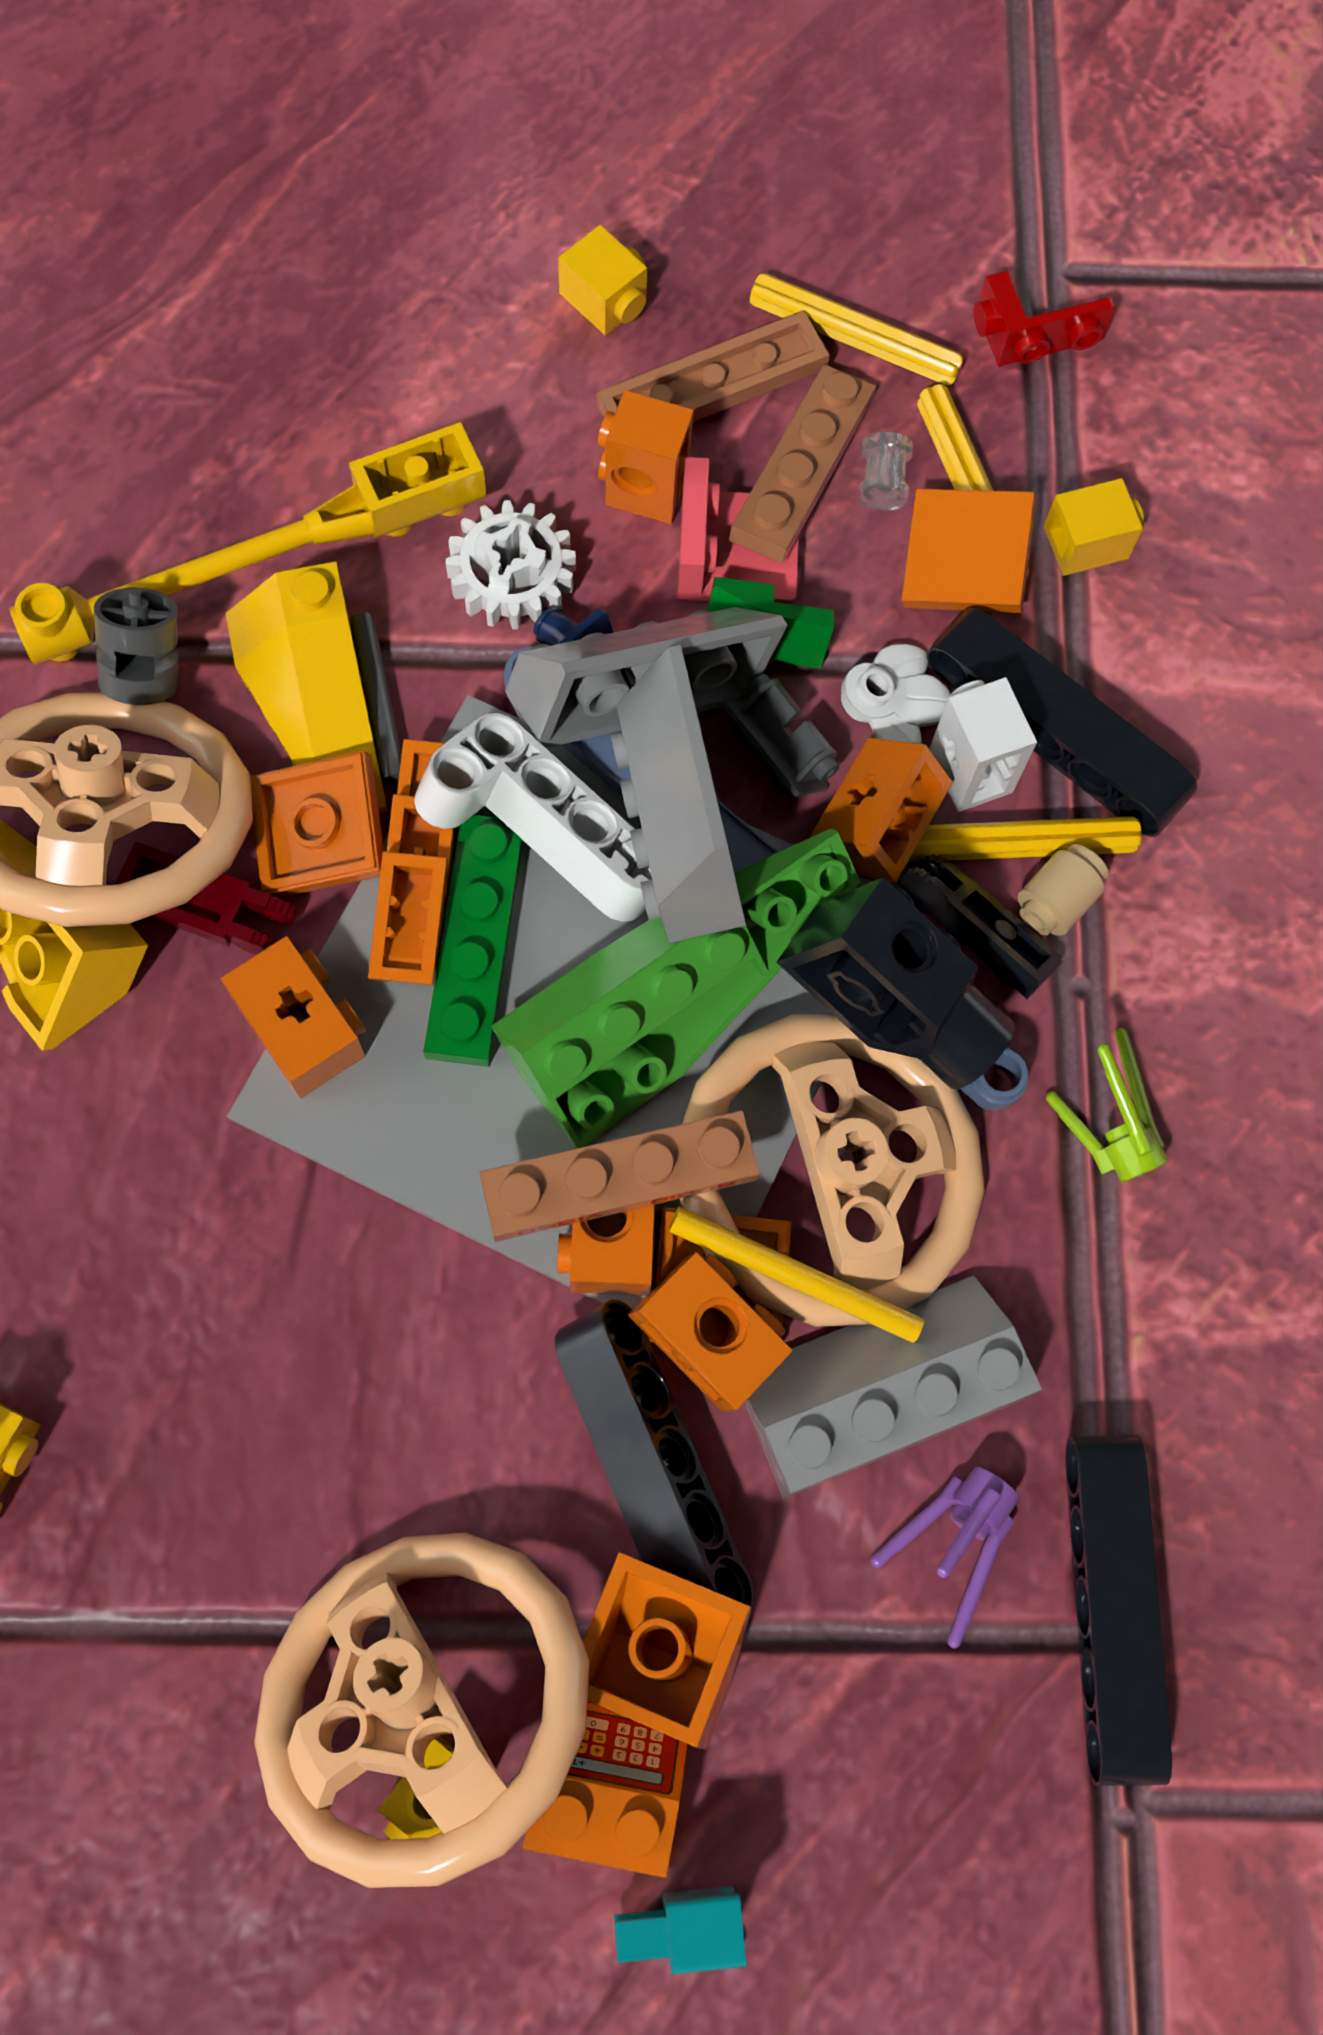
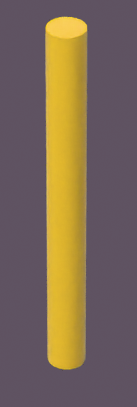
(796, 1275)

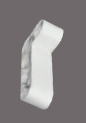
(542, 802)

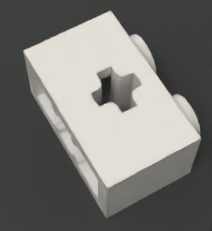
(982, 742)

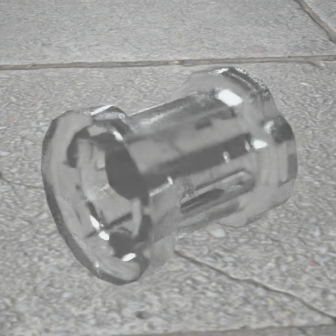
(885, 471)

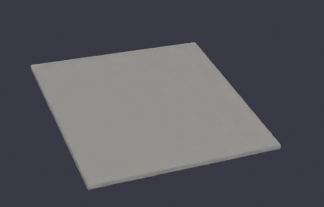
(431, 1125)

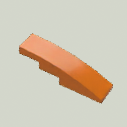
(411, 882)

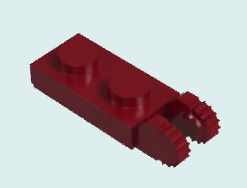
(217, 908)

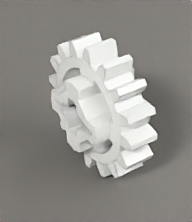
(494, 548)

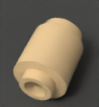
(1063, 890)

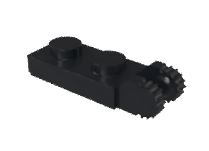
(981, 923)

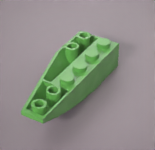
(652, 1007)

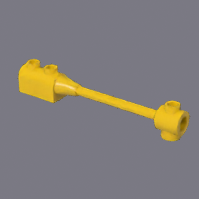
(387, 497)

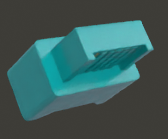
(693, 1930)

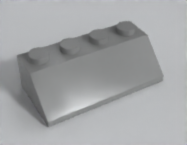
(575, 686)
(676, 805)
(876, 1394)

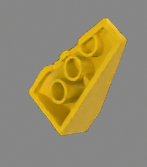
(303, 666)
(59, 972)

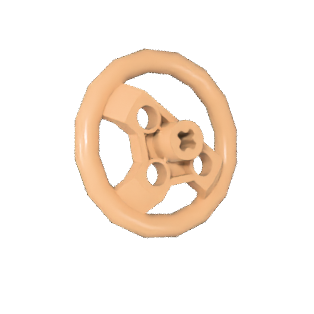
(98, 784)
(870, 1178)
(407, 1705)

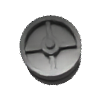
(137, 645)

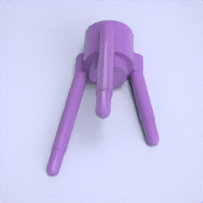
(980, 1510)

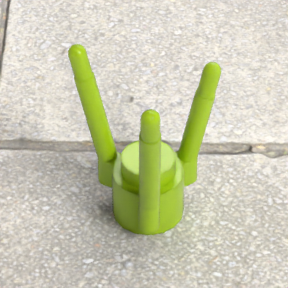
(1134, 1145)

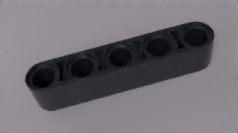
(1069, 723)
(648, 1452)
(1117, 1611)

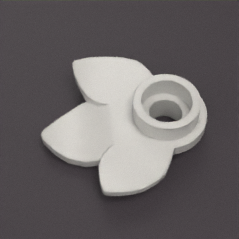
(904, 693)

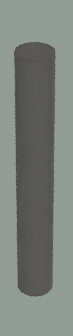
(377, 696)

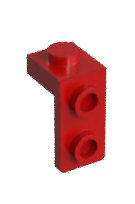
(1027, 340)

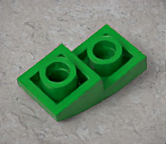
(807, 627)

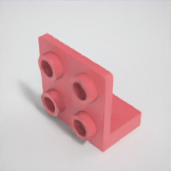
(706, 544)

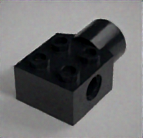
(898, 982)

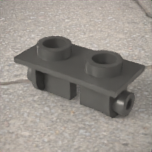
(797, 759)

